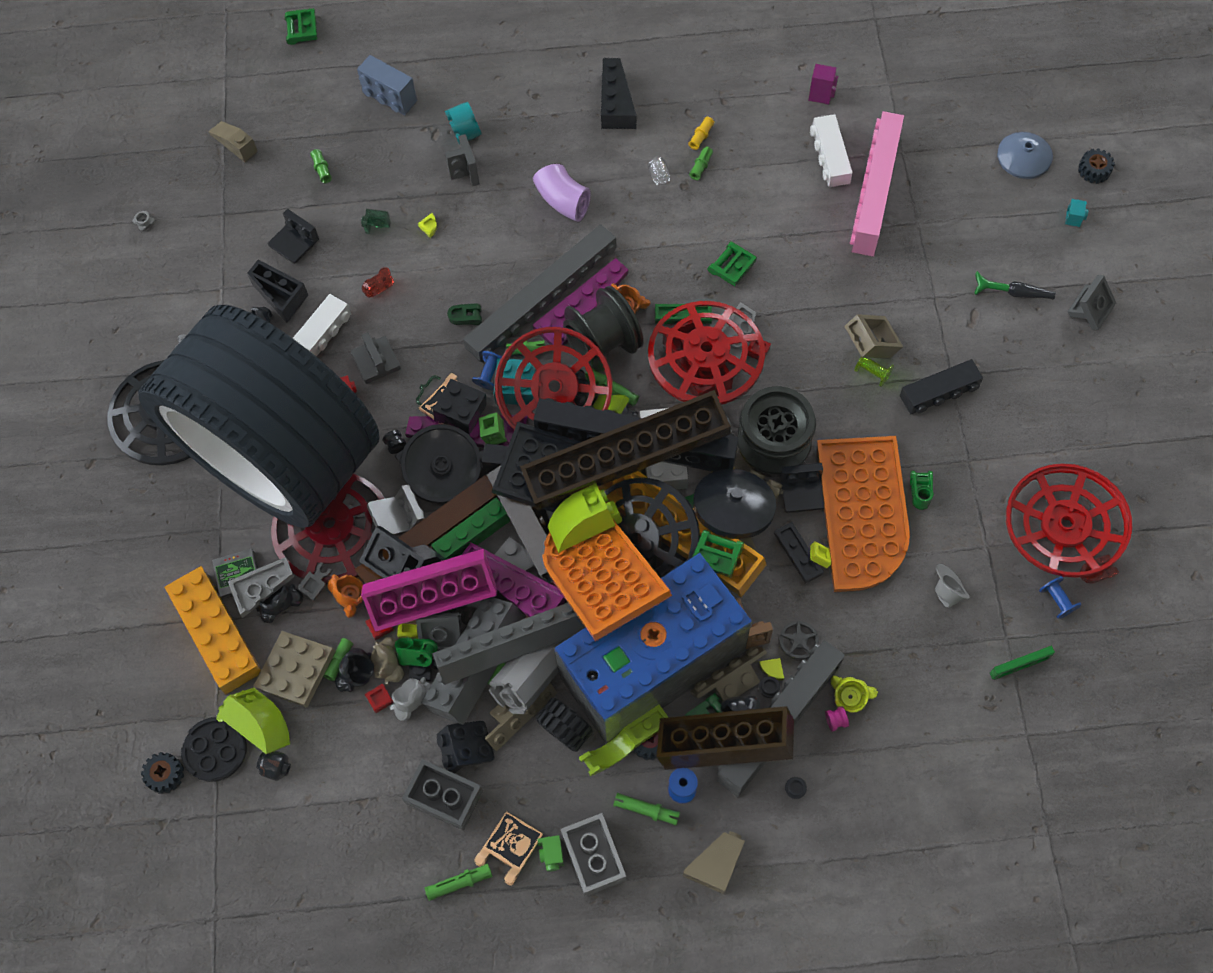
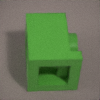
(492, 429)
(551, 852)

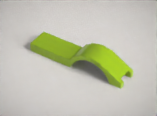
(624, 742)

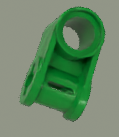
(921, 485)
(412, 651)

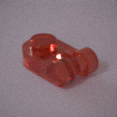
(378, 283)
(1108, 573)

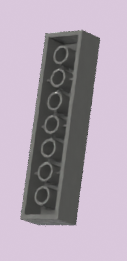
(797, 696)

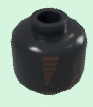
(273, 765)

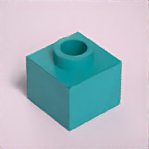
(1076, 212)

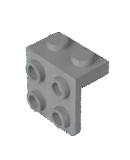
(398, 512)

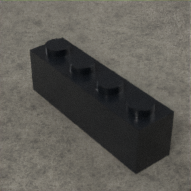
(941, 386)

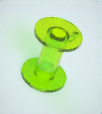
(874, 368)

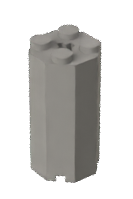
(525, 679)

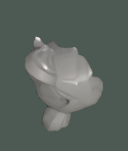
(409, 697)

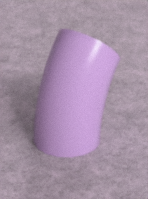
(562, 191)

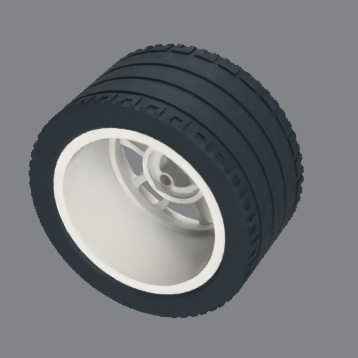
(261, 414)

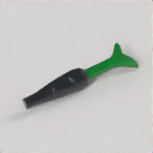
(1015, 288)

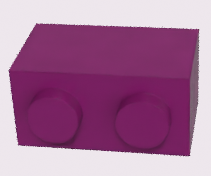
(822, 84)

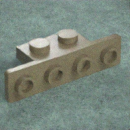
(734, 678)
(511, 723)

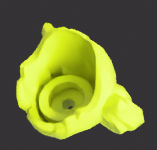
(850, 686)

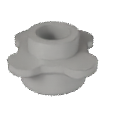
(143, 220)

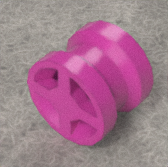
(837, 718)

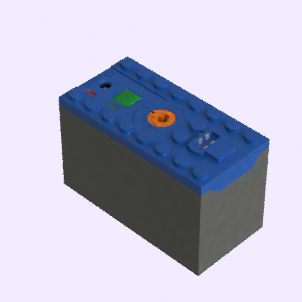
(657, 652)

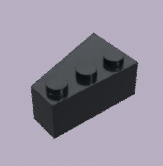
(278, 289)

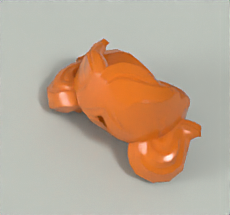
(633, 297)
(342, 588)

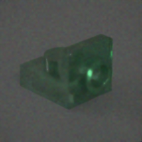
(375, 218)

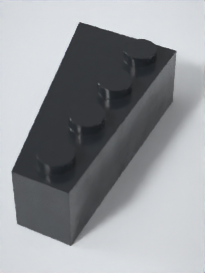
(616, 100)

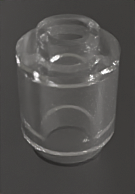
(659, 170)

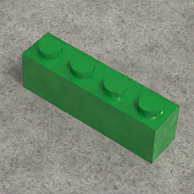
(472, 530)

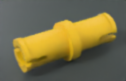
(701, 133)

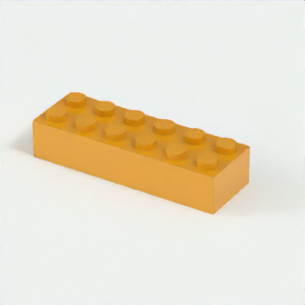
(213, 630)

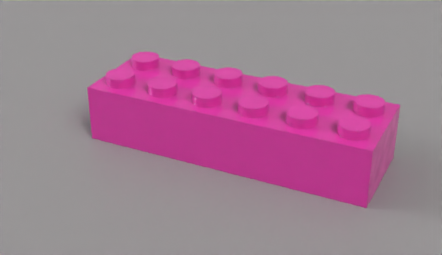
(429, 590)

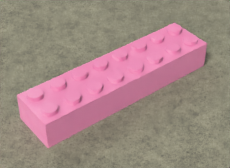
(876, 183)

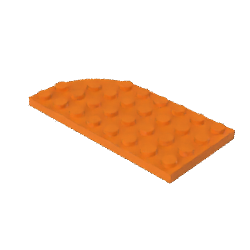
(863, 510)
(604, 580)

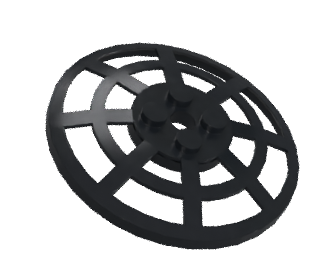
(135, 432)
(649, 530)

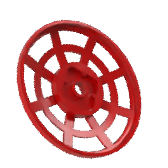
(704, 360)
(548, 372)
(1074, 512)

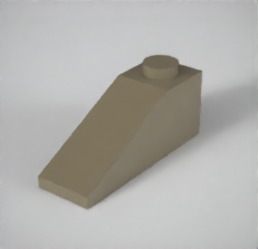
(234, 140)

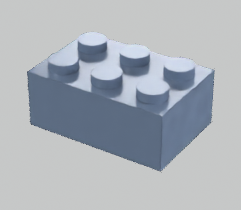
(387, 85)

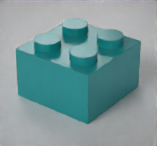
(509, 372)

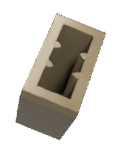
(716, 863)

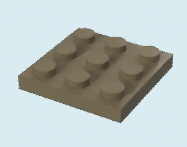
(294, 669)

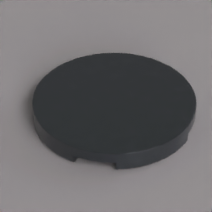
(213, 750)

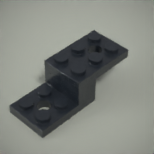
(401, 555)

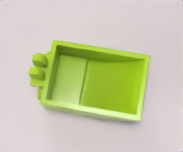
(582, 517)
(255, 719)

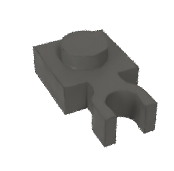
(312, 584)

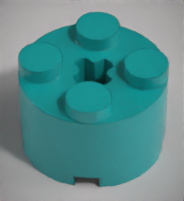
(463, 121)

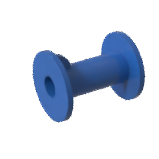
(488, 370)
(1060, 597)
(682, 777)

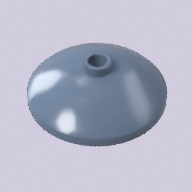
(1024, 155)

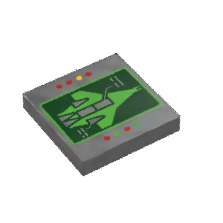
(231, 567)

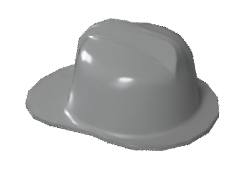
(949, 587)

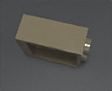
(868, 346)

